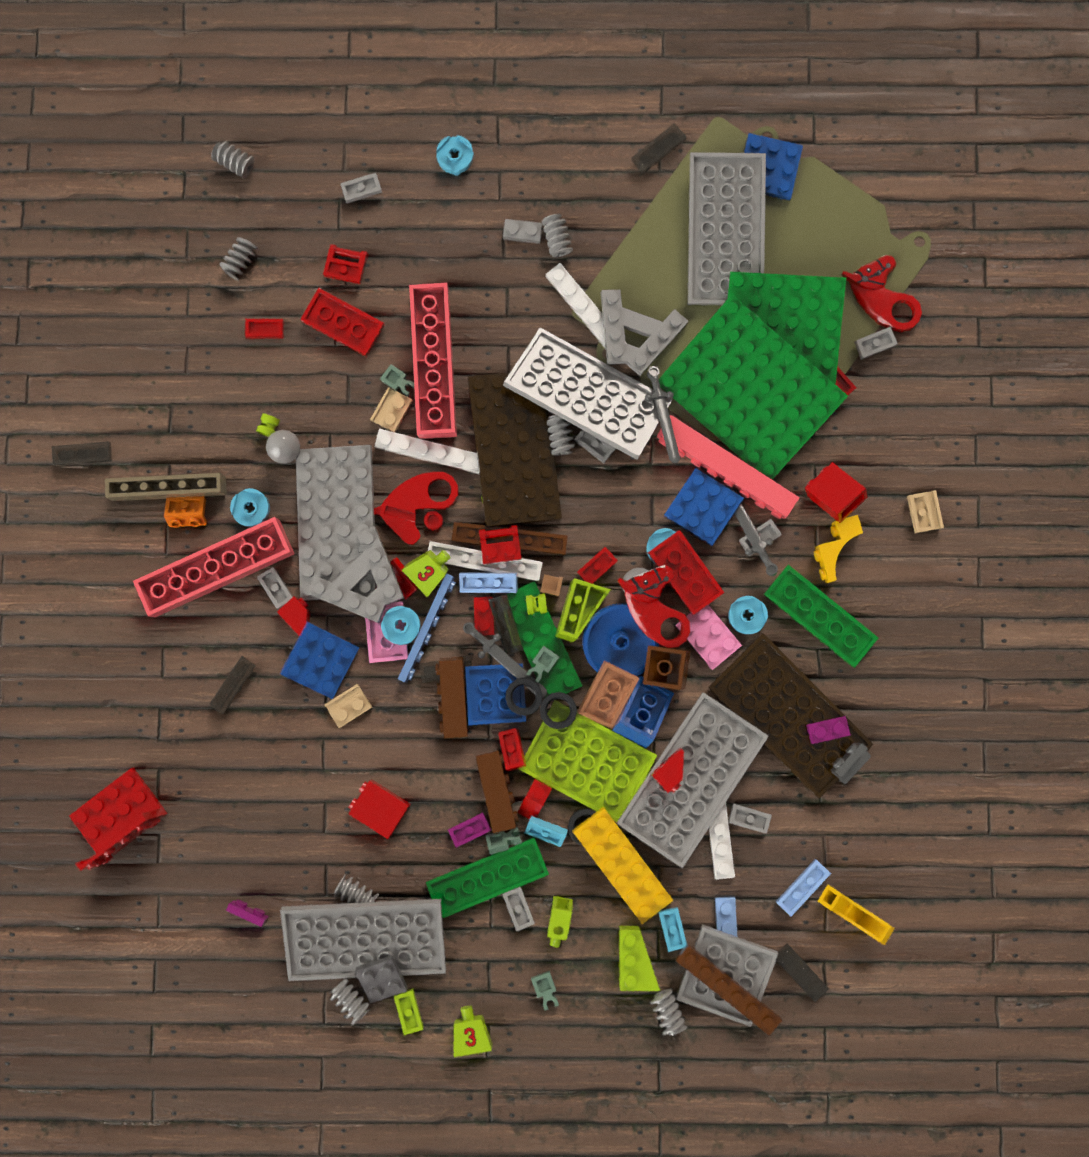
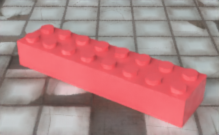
(432, 361)
(213, 567)

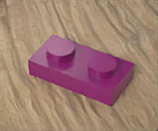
(828, 729)
(469, 829)
(241, 910)

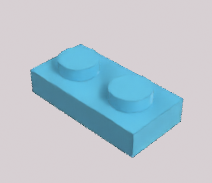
(546, 831)
(672, 929)

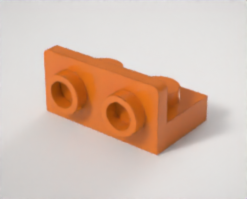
(185, 511)

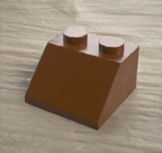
(666, 667)

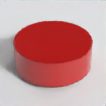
(433, 520)

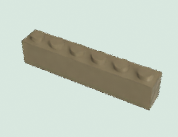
(165, 486)

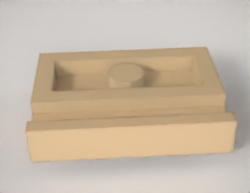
(391, 410)
(925, 511)
(348, 706)

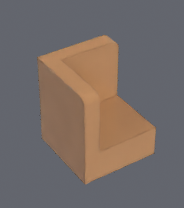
(551, 585)

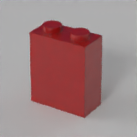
(836, 492)
(378, 808)

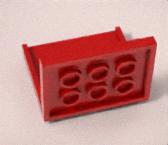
(116, 817)

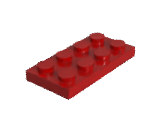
(342, 322)
(692, 578)

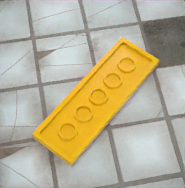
(622, 865)

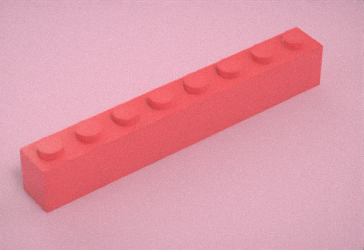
(731, 470)

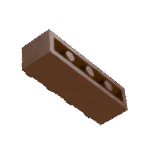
(453, 697)
(496, 792)

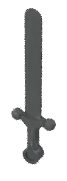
(663, 413)
(758, 545)
(497, 653)

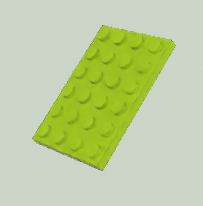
(588, 762)

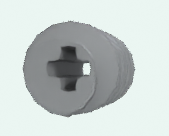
(233, 159)
(555, 235)
(238, 257)
(559, 436)
(353, 893)
(349, 1001)
(668, 1012)

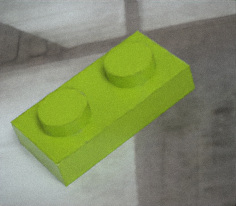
(408, 1012)

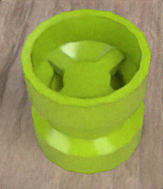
(267, 425)
(532, 606)

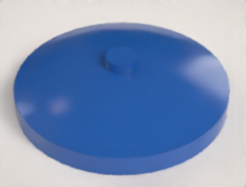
(616, 639)

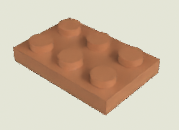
(608, 694)

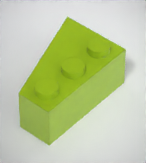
(579, 607)
(634, 963)

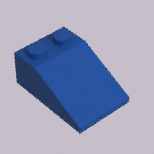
(643, 713)

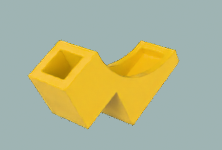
(828, 552)
(856, 914)

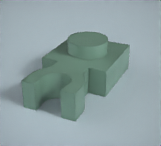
(396, 379)
(544, 661)
(500, 841)
(545, 987)

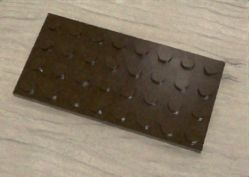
(512, 454)
(780, 702)

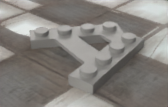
(618, 318)
(372, 560)

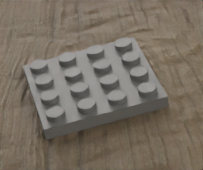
(740, 959)

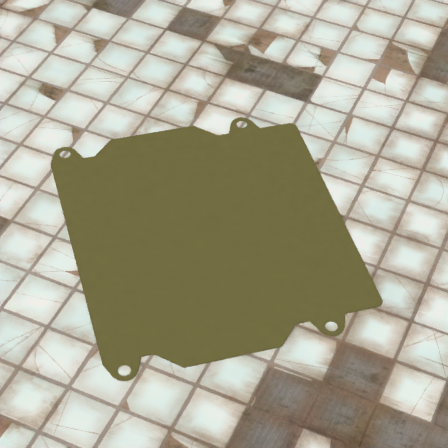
(817, 233)

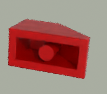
(295, 613)
(670, 772)
(534, 799)

